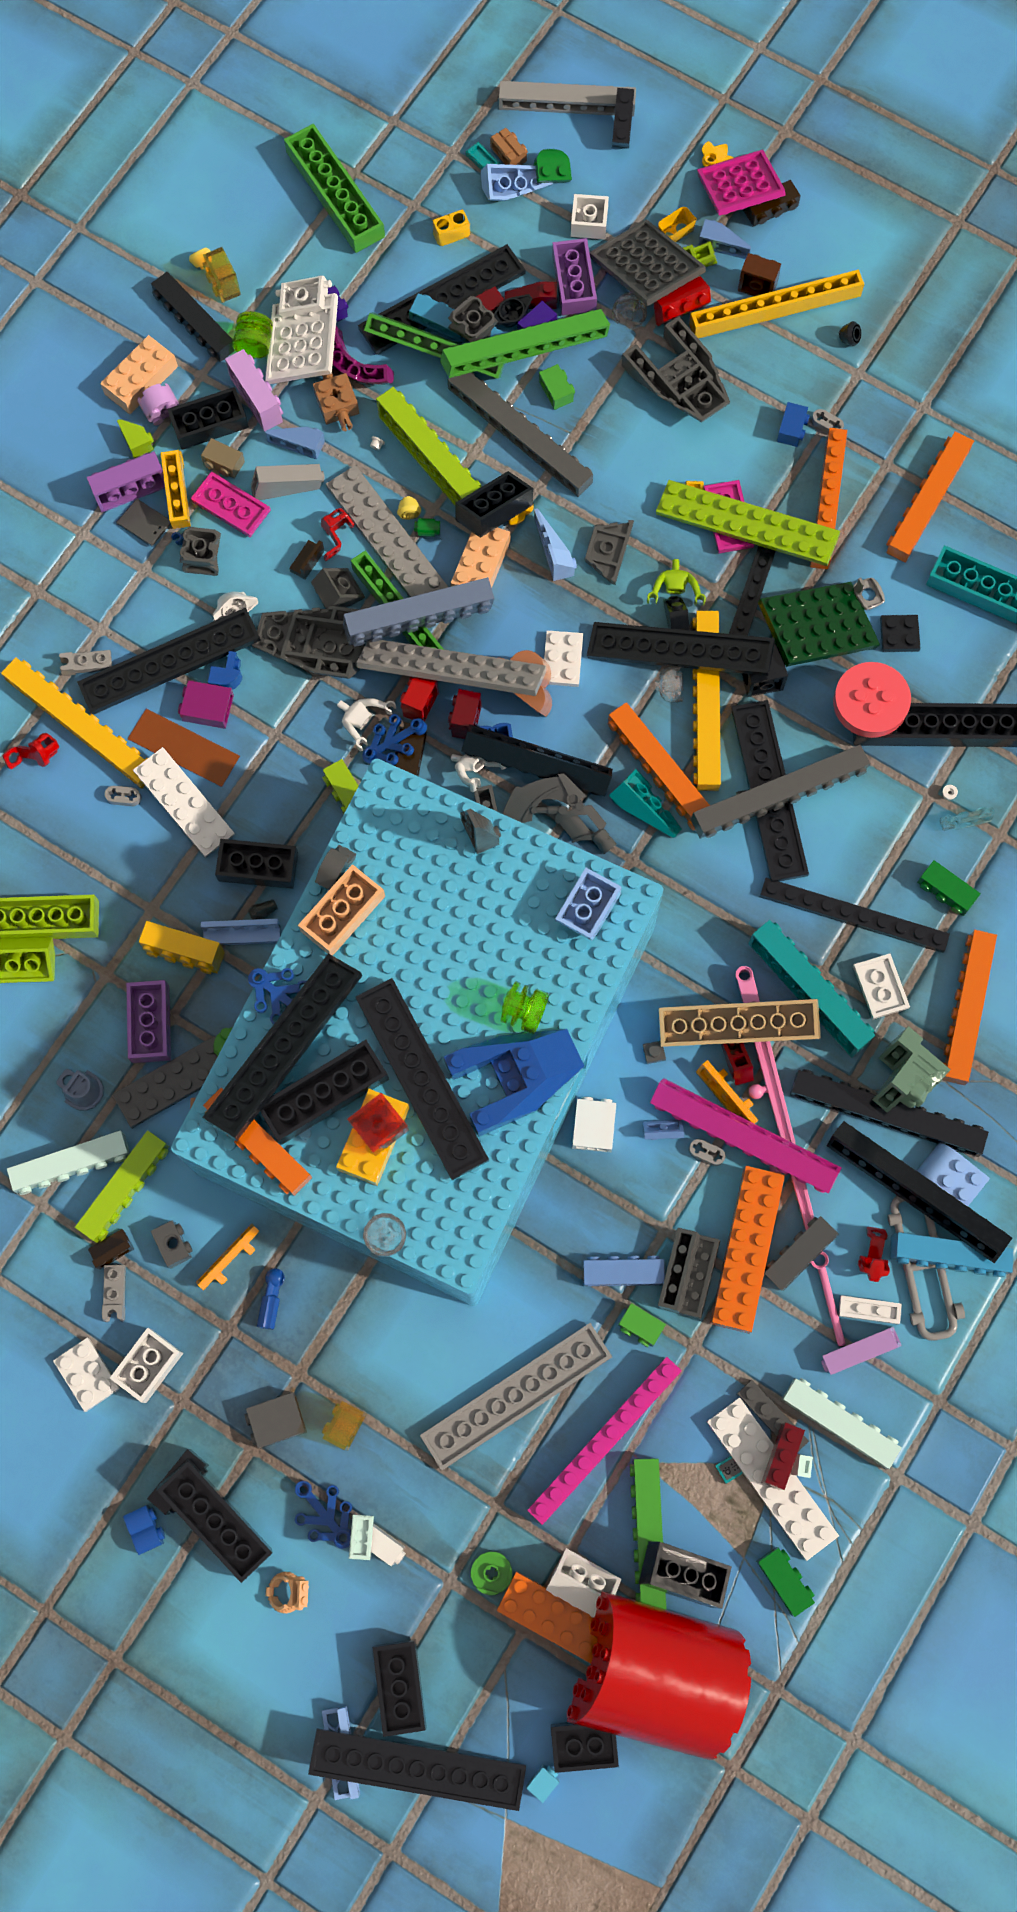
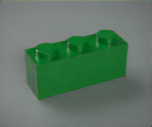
(948, 888)
(786, 1581)

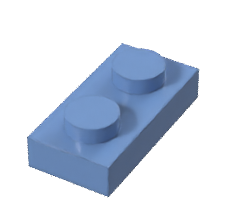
(663, 1129)

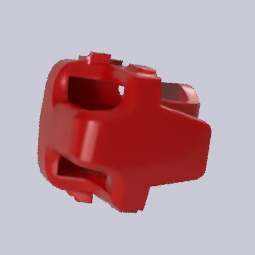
(331, 524)
(34, 751)
(873, 1264)

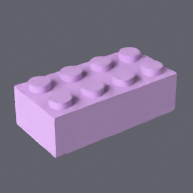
(254, 389)

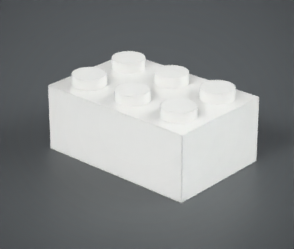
(146, 1365)
(581, 1582)

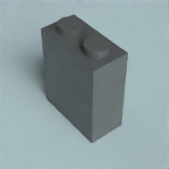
(275, 1420)

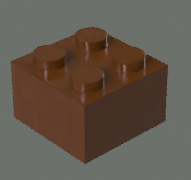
(758, 275)

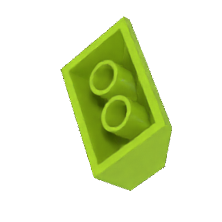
(27, 959)

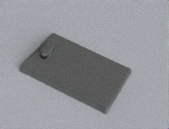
(144, 522)

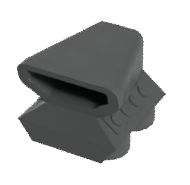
(472, 320)
(200, 551)

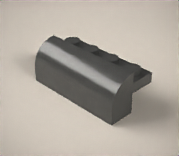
(689, 1273)

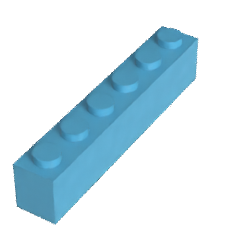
(435, 316)
(947, 1253)

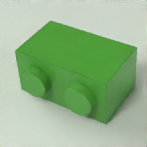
(556, 386)
(641, 1325)

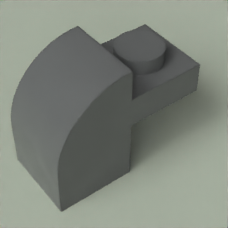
(334, 866)

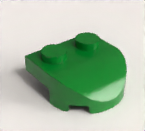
(552, 166)

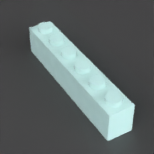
(68, 1162)
(841, 1423)

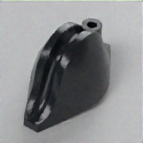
(512, 310)

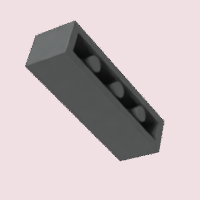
(800, 1253)

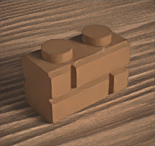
(508, 148)

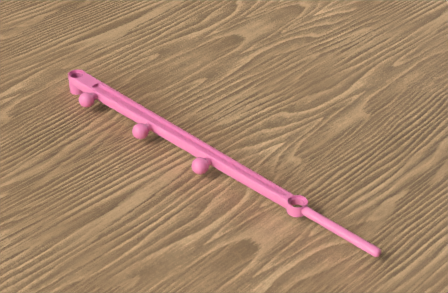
(773, 1087)

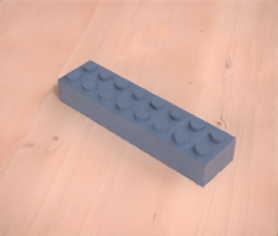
(418, 611)

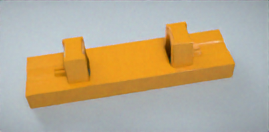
(724, 1092)
(232, 1251)

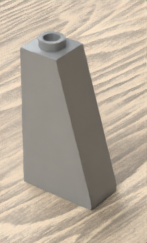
(285, 480)

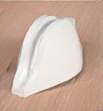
(232, 602)

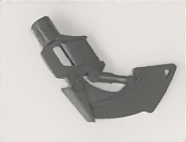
(524, 804)

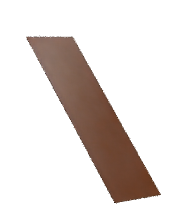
(184, 747)

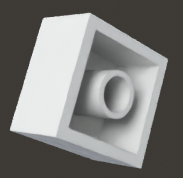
(589, 216)

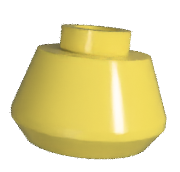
(197, 258)
(408, 508)

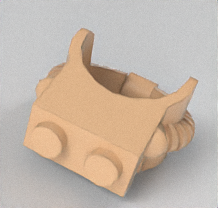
(298, 1595)

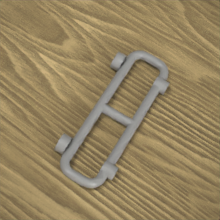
(954, 1311)

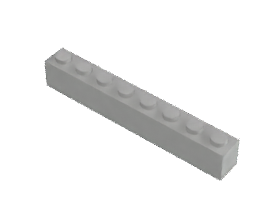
(559, 98)

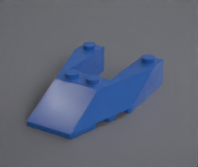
(527, 1068)

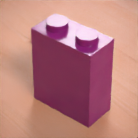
(206, 704)

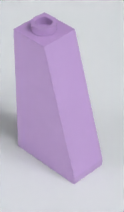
(861, 1351)

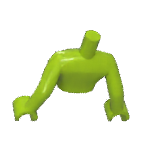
(675, 583)

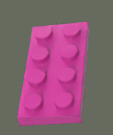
(732, 490)
(230, 504)

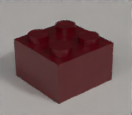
(465, 712)

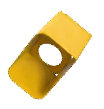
(679, 216)
(450, 234)

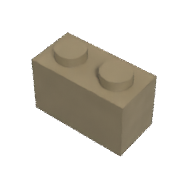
(222, 458)

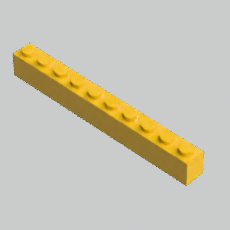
(776, 304)
(707, 714)
(74, 718)

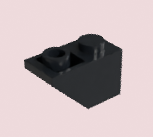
(676, 613)

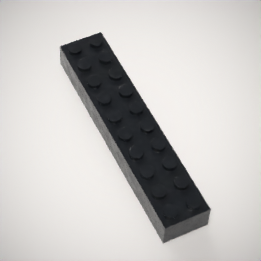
(952, 726)

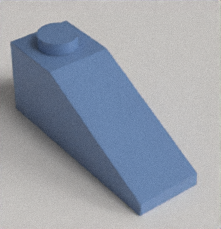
(723, 239)
(299, 439)

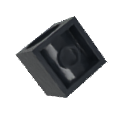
(764, 684)

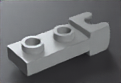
(85, 662)
(114, 1292)

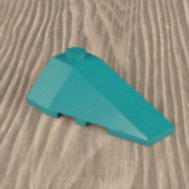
(637, 799)

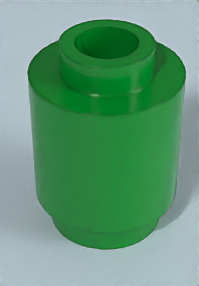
(427, 527)

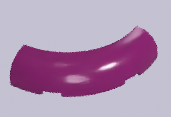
(360, 372)

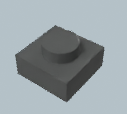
(654, 1052)

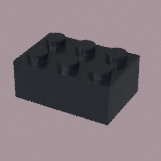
(582, 1748)

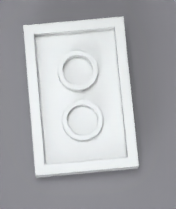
(563, 655)
(881, 986)
(86, 1374)

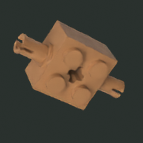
(336, 399)

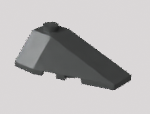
(480, 830)

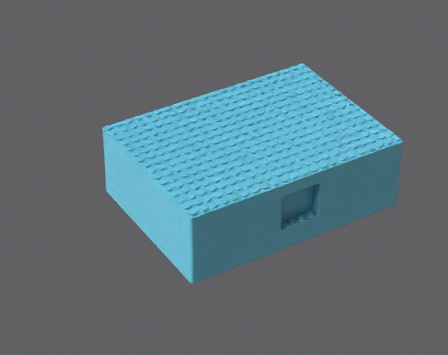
(454, 943)

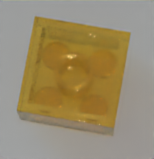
(221, 275)
(344, 1425)

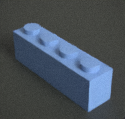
(623, 1272)

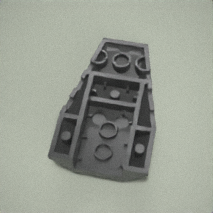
(310, 640)

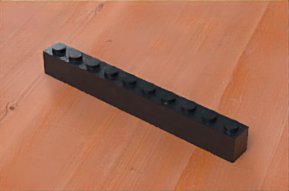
(908, 1120)
(919, 1192)

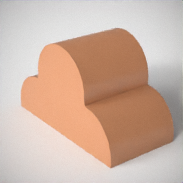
(542, 701)

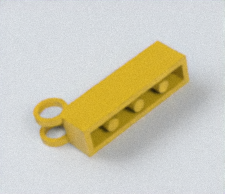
(175, 488)

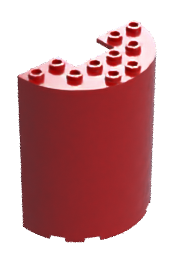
(663, 1678)

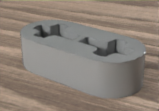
(827, 422)
(122, 800)
(705, 1156)

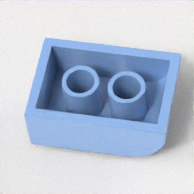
(589, 904)
(953, 1173)

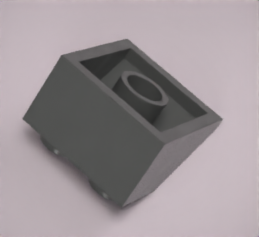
(337, 587)

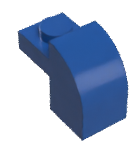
(228, 676)

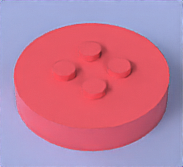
(871, 699)

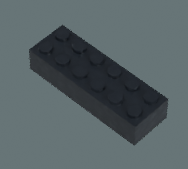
(323, 1092)
(214, 1520)

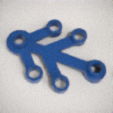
(391, 740)
(277, 993)
(325, 1517)

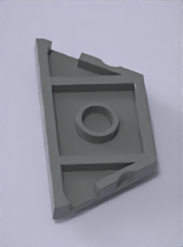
(608, 548)

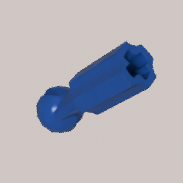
(270, 1301)

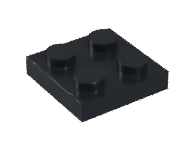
(900, 633)

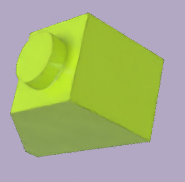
(136, 438)

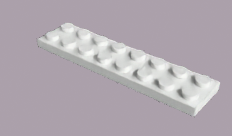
(790, 1507)

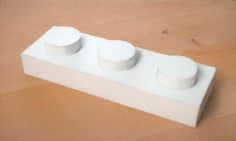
(870, 1310)

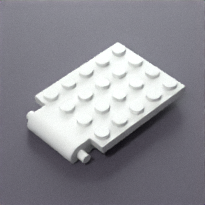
(302, 331)

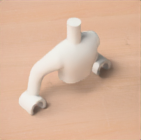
(359, 716)
(473, 764)

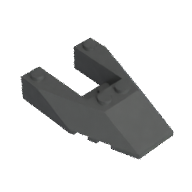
(688, 380)

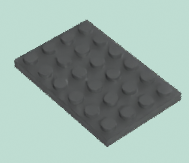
(647, 262)

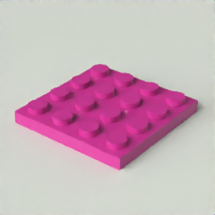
(741, 182)

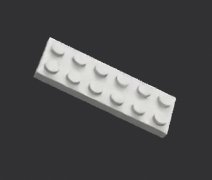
(183, 802)

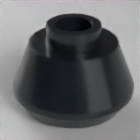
(850, 333)

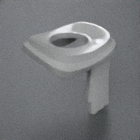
(872, 584)

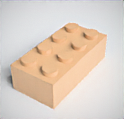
(141, 369)
(482, 557)
(341, 910)

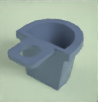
(83, 1090)

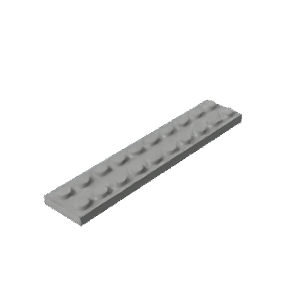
(384, 533)
(452, 667)
(515, 1396)

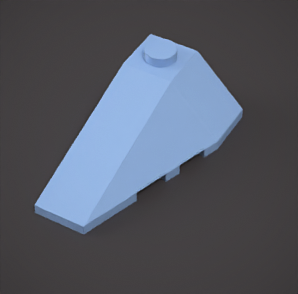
(506, 182)
(557, 554)

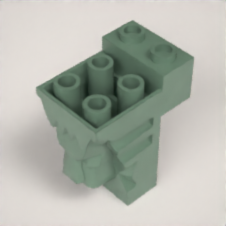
(913, 1074)

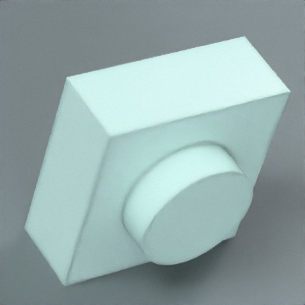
(802, 1466)

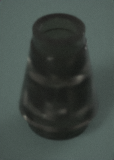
(262, 910)

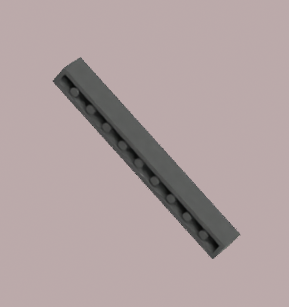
(522, 432)
(779, 792)

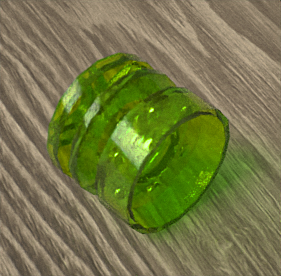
(253, 334)
(524, 1007)

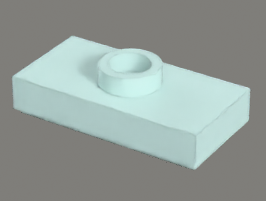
(361, 1537)

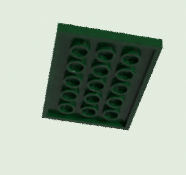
(818, 623)

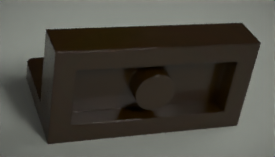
(307, 559)
(110, 1249)

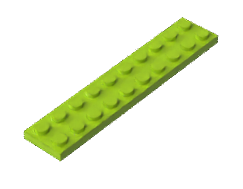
(748, 522)

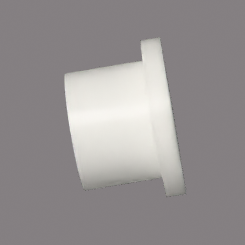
(376, 443)
(949, 792)

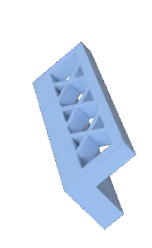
(242, 931)
(344, 1724)

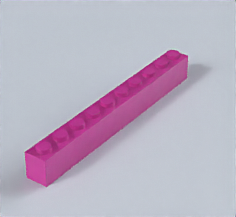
(745, 1135)
(604, 1440)

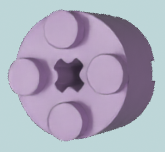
(156, 402)

